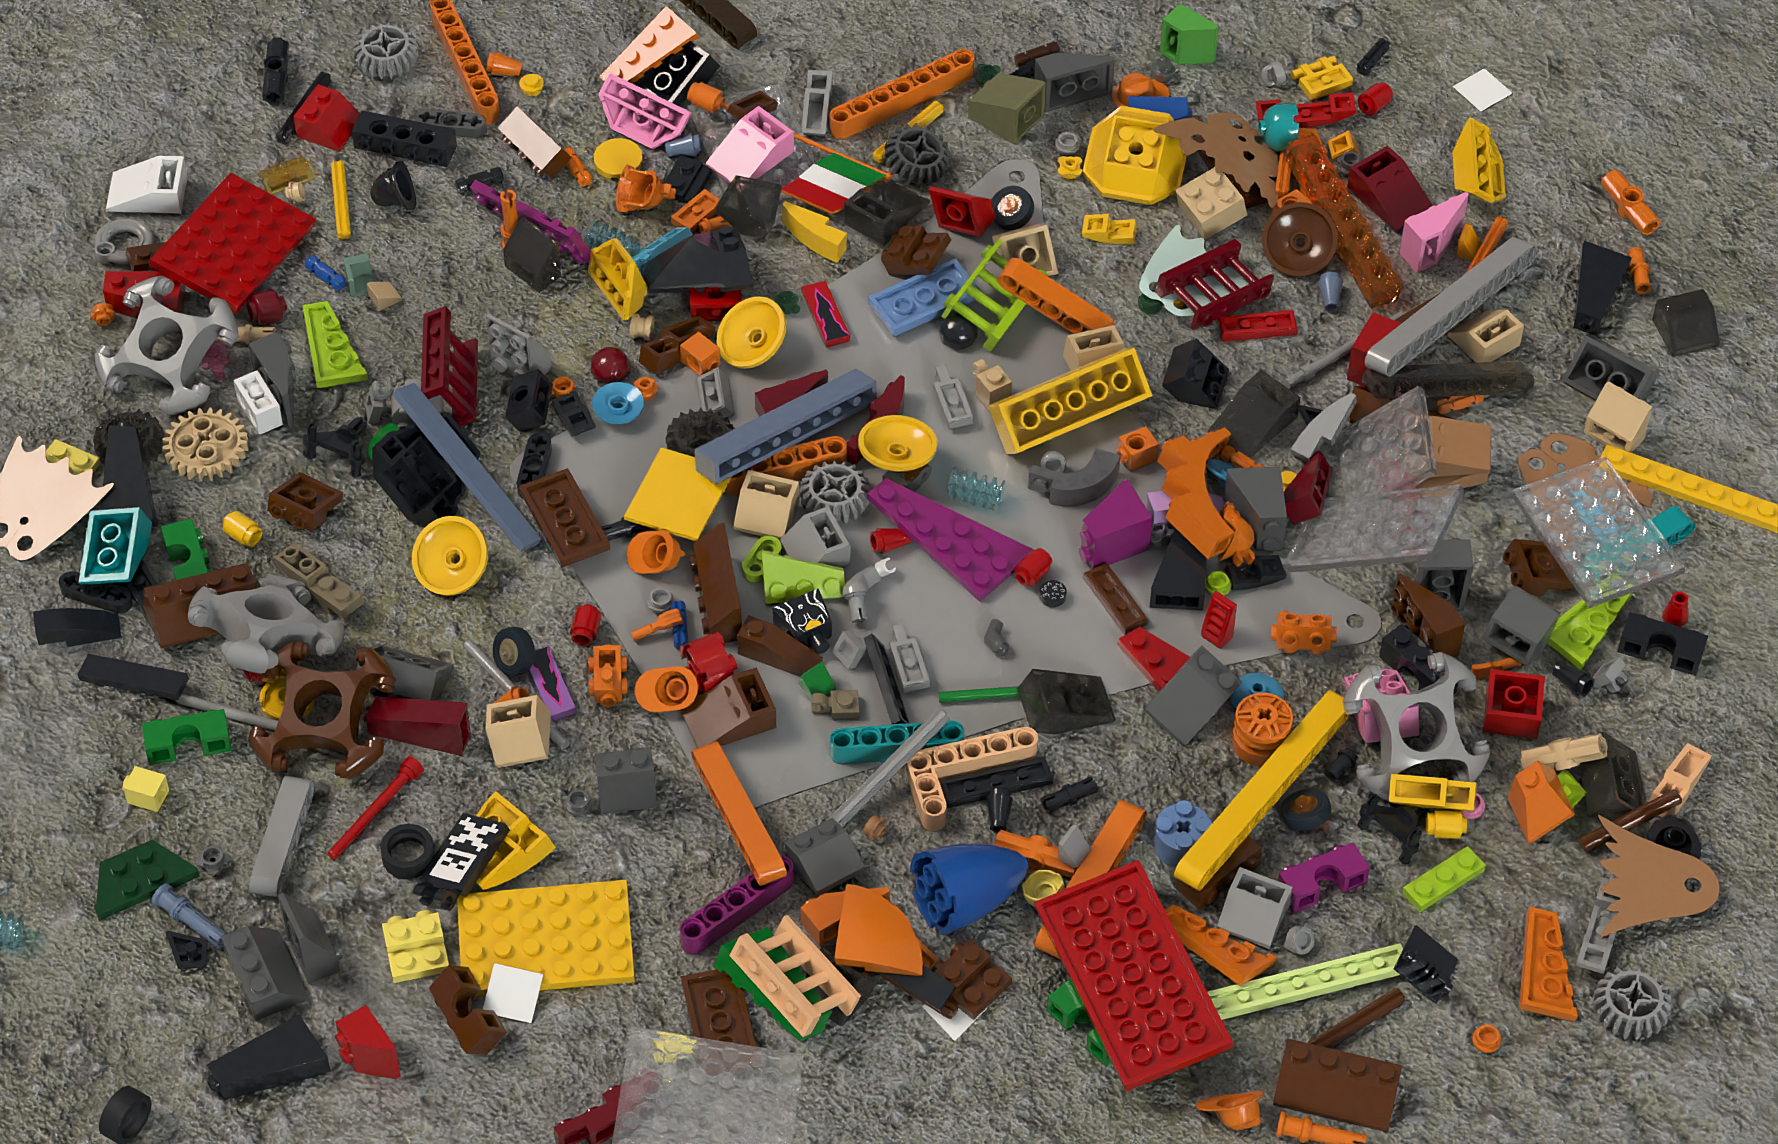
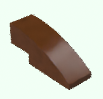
(665, 351)

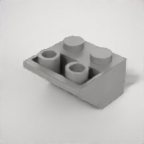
(817, 539)
(1255, 907)

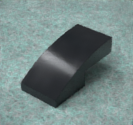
(573, 414)
(1262, 572)

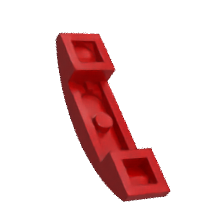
(1319, 113)

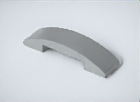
(1596, 949)

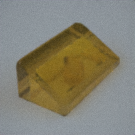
(278, 177)

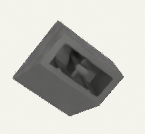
(1521, 626)

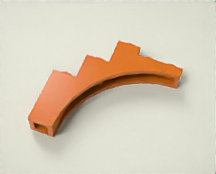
(1185, 484)

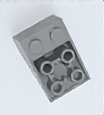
(515, 350)

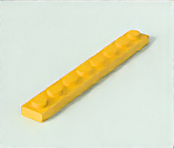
(1693, 488)

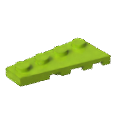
(330, 348)
(1583, 628)

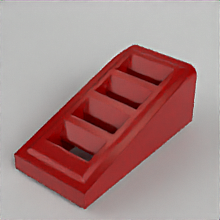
(1218, 624)

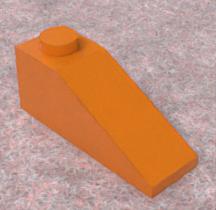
(823, 914)

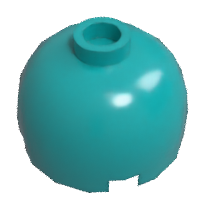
(1279, 126)

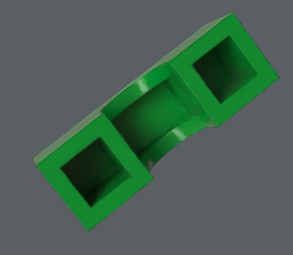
(183, 543)
(165, 735)
(1068, 1009)

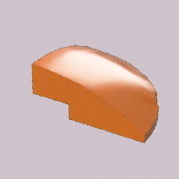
(876, 935)

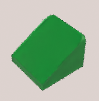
(817, 681)

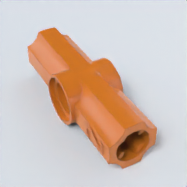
(1630, 202)
(1037, 850)

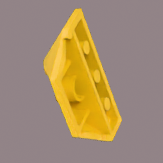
(1478, 164)
(618, 277)

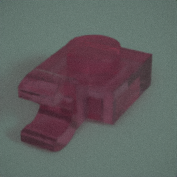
(215, 359)

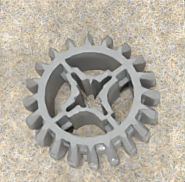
(399, 54)
(836, 484)
(1614, 1002)

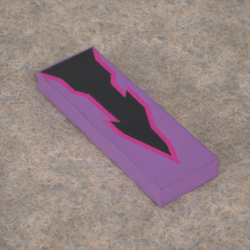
(551, 684)

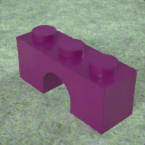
(1341, 865)

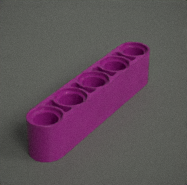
(731, 916)

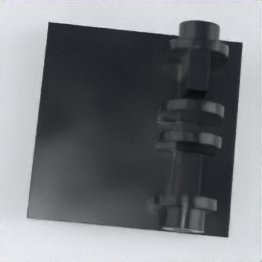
(1426, 964)

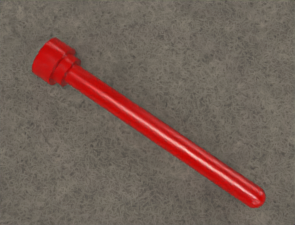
(409, 770)

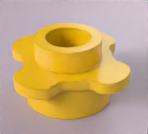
(1069, 167)

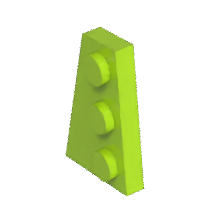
(789, 578)

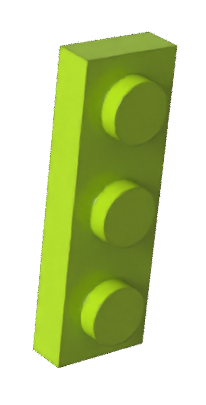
(1443, 879)

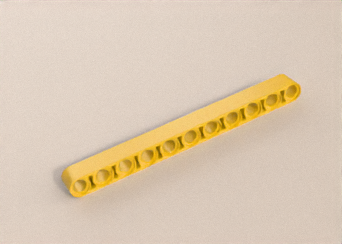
(1262, 792)

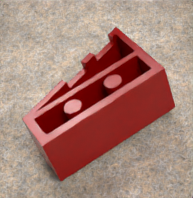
(119, 281)

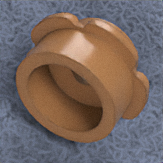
(875, 828)

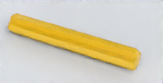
(923, 118)
(340, 200)

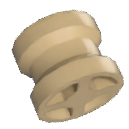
(642, 327)

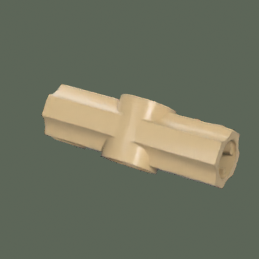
(1567, 752)

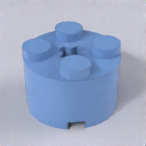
(1178, 830)

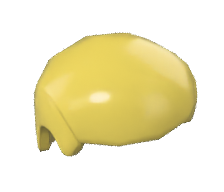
(1041, 884)

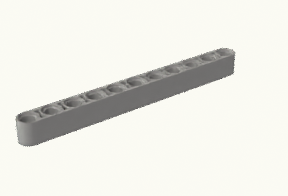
(1450, 306)

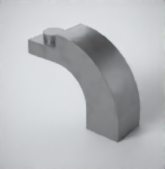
(1078, 486)

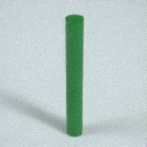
(978, 694)

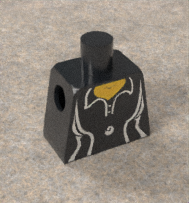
(805, 620)

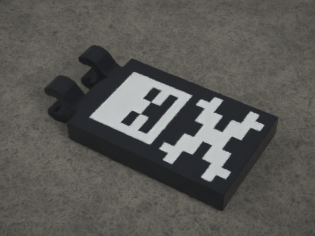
(460, 860)

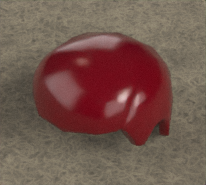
(610, 365)

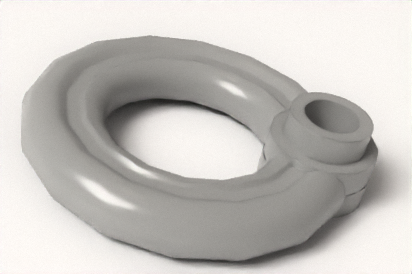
(105, 250)

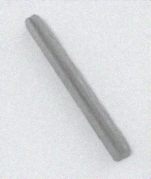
(890, 767)

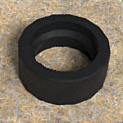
(401, 834)
(125, 1115)

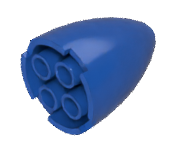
(964, 882)

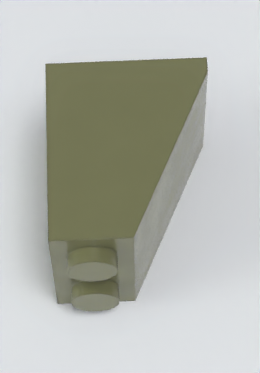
(1008, 105)

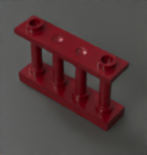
(1211, 264)
(436, 361)

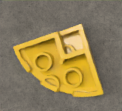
(520, 849)

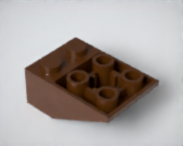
(1428, 616)
(731, 710)

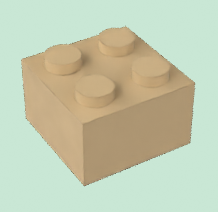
(1211, 203)

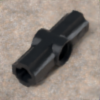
(275, 71)

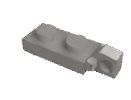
(951, 399)
(908, 660)

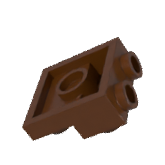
(914, 251)
(303, 501)
(1534, 567)
(975, 977)

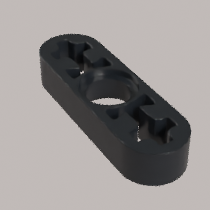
(531, 456)
(102, 601)

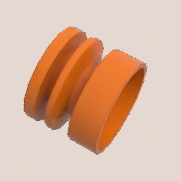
(1260, 727)

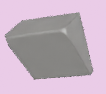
(1073, 847)

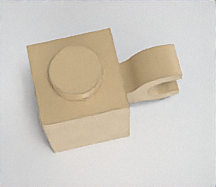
(991, 383)

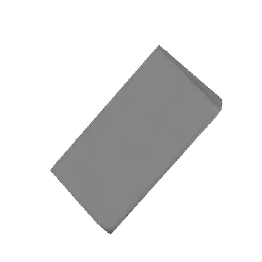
(715, 392)

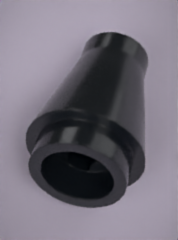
(1575, 679)
(999, 806)

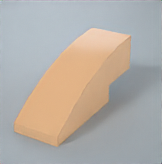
(1683, 775)

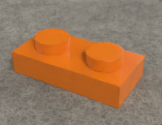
(695, 210)

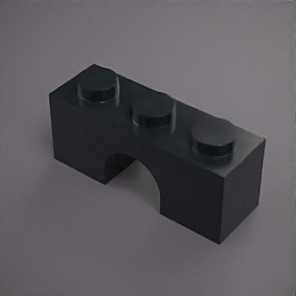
(1645, 633)
(1404, 650)

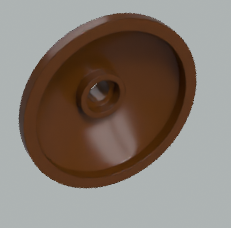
(1296, 223)

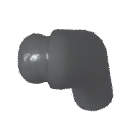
(994, 640)

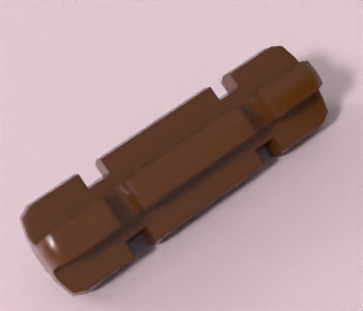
(1021, 58)

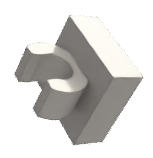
(849, 649)
(1609, 673)

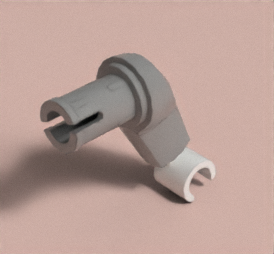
(858, 587)

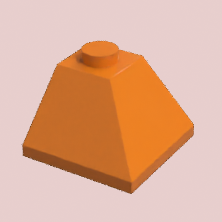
(1539, 801)

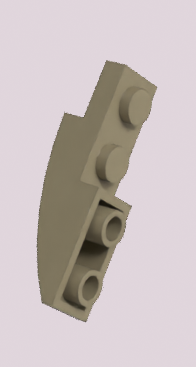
(324, 588)

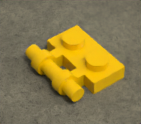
(1322, 77)

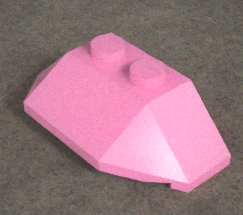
(641, 113)

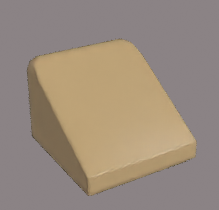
(383, 294)

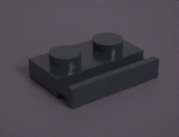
(688, 178)

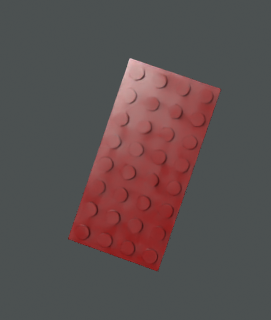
(1133, 975)

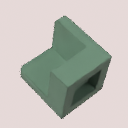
(358, 273)

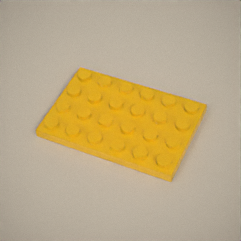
(562, 931)

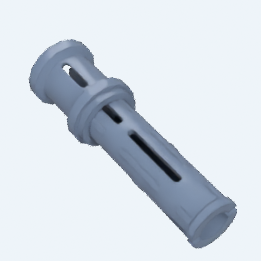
(181, 909)

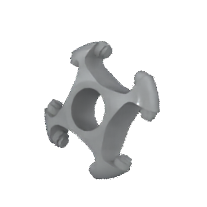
(153, 323)
(264, 621)
(1389, 709)

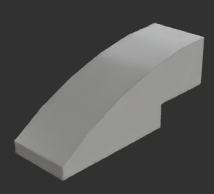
(817, 102)
(1324, 428)

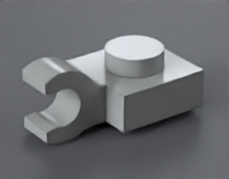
(376, 401)

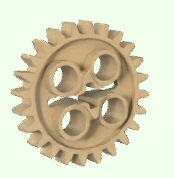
(205, 444)

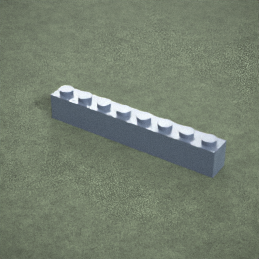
(785, 426)

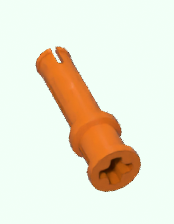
(510, 215)
(1306, 1130)

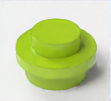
(1218, 582)

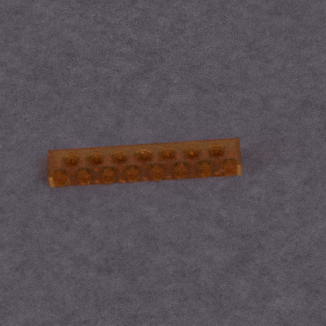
(1356, 242)

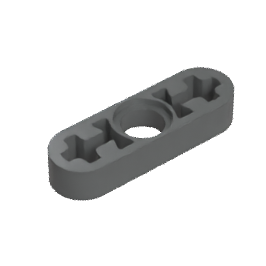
(468, 119)

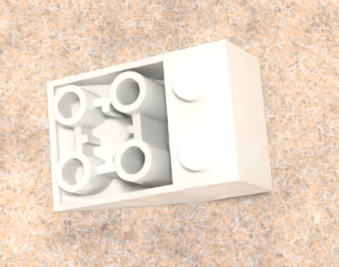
(149, 186)

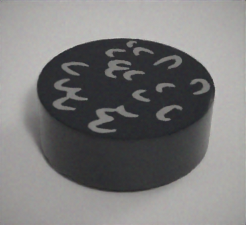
(1053, 593)

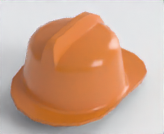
(1138, 85)
(653, 552)
(666, 689)
(1234, 1110)

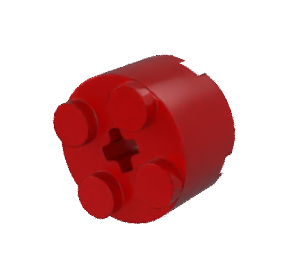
(708, 660)

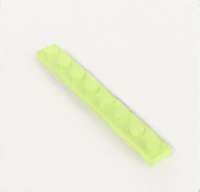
(1306, 982)

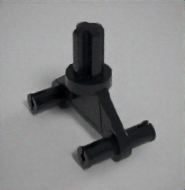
(342, 441)
(1398, 821)

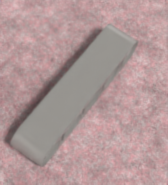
(281, 836)

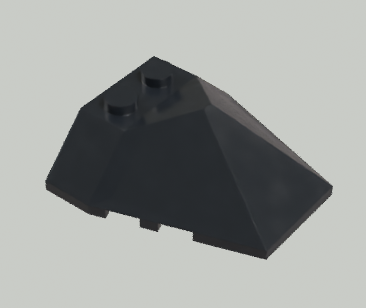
(700, 262)
(417, 474)

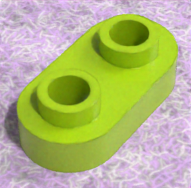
(754, 557)

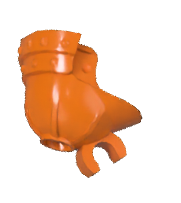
(641, 190)
(1242, 539)

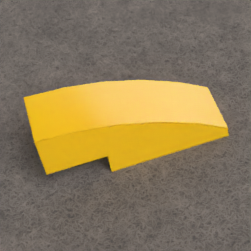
(814, 231)
(1433, 793)

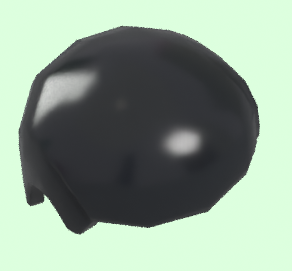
(957, 331)

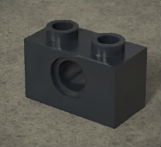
(529, 400)

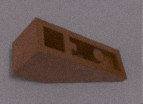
(774, 647)

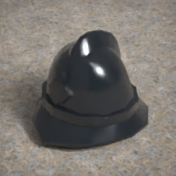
(394, 188)
(1676, 834)

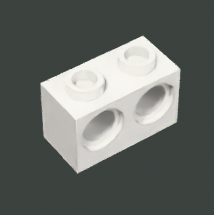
(258, 402)

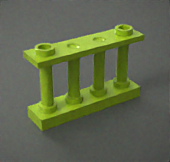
(1005, 315)

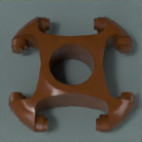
(343, 731)

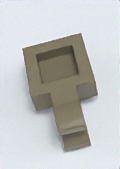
(841, 704)

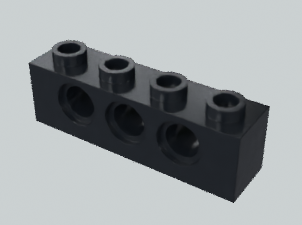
(404, 138)

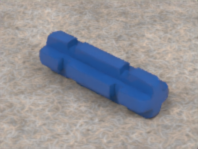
(325, 272)
(680, 631)

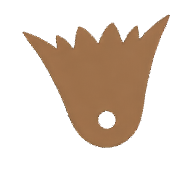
(1652, 881)

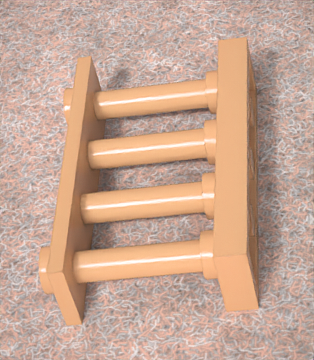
(780, 990)

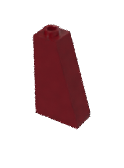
(421, 722)

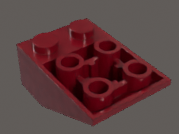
(1388, 187)

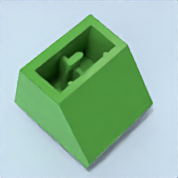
(1188, 37)

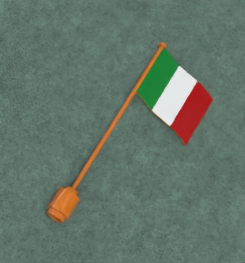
(822, 185)

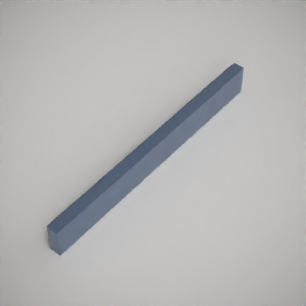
(467, 467)

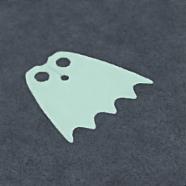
(1173, 252)

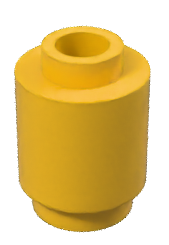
(242, 529)
(1446, 824)

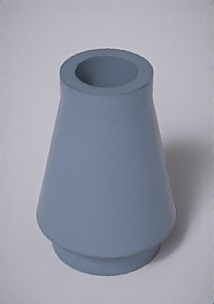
(687, 146)
(1330, 288)

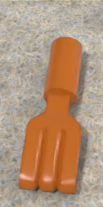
(665, 621)
(1482, 670)

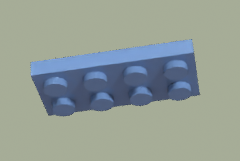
(919, 297)

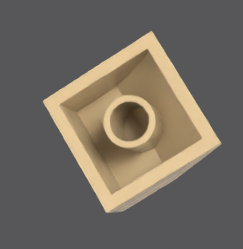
(1030, 245)

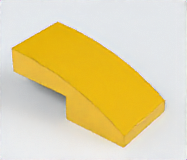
(1103, 229)

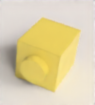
(145, 788)

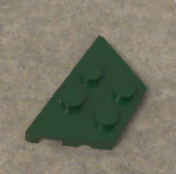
(137, 875)

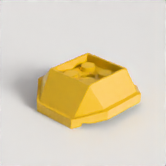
(1132, 177)

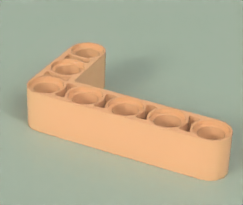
(960, 764)

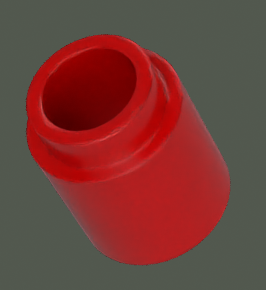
(1375, 98)
(1033, 567)
(585, 625)

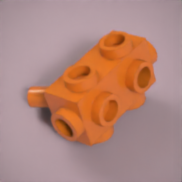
(1303, 632)
(607, 671)

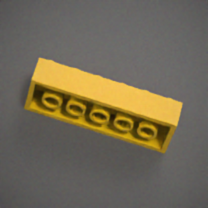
(1070, 400)

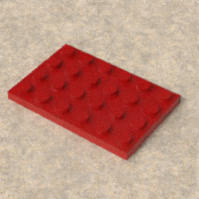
(233, 242)

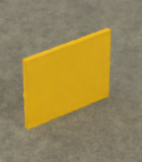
(675, 496)

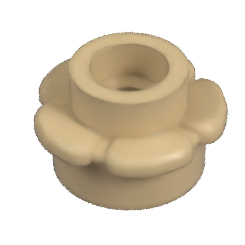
(295, 192)

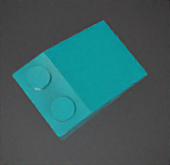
(114, 545)

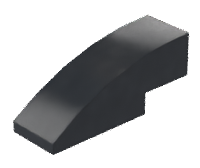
(75, 626)

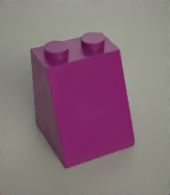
(1115, 528)

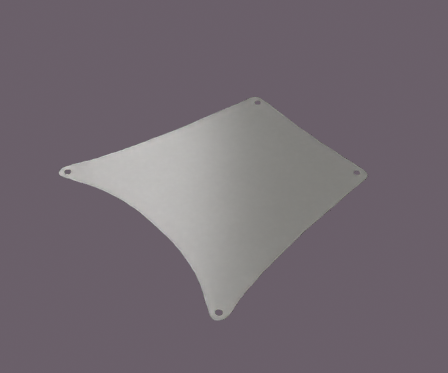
(919, 593)

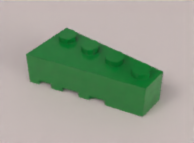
(795, 975)

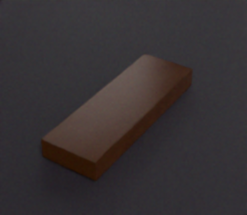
(1115, 598)

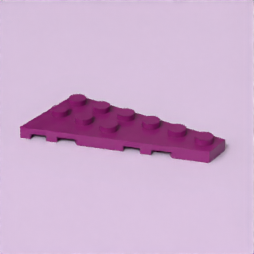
(567, 238)
(961, 546)

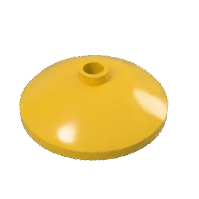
(751, 332)
(897, 443)
(437, 548)

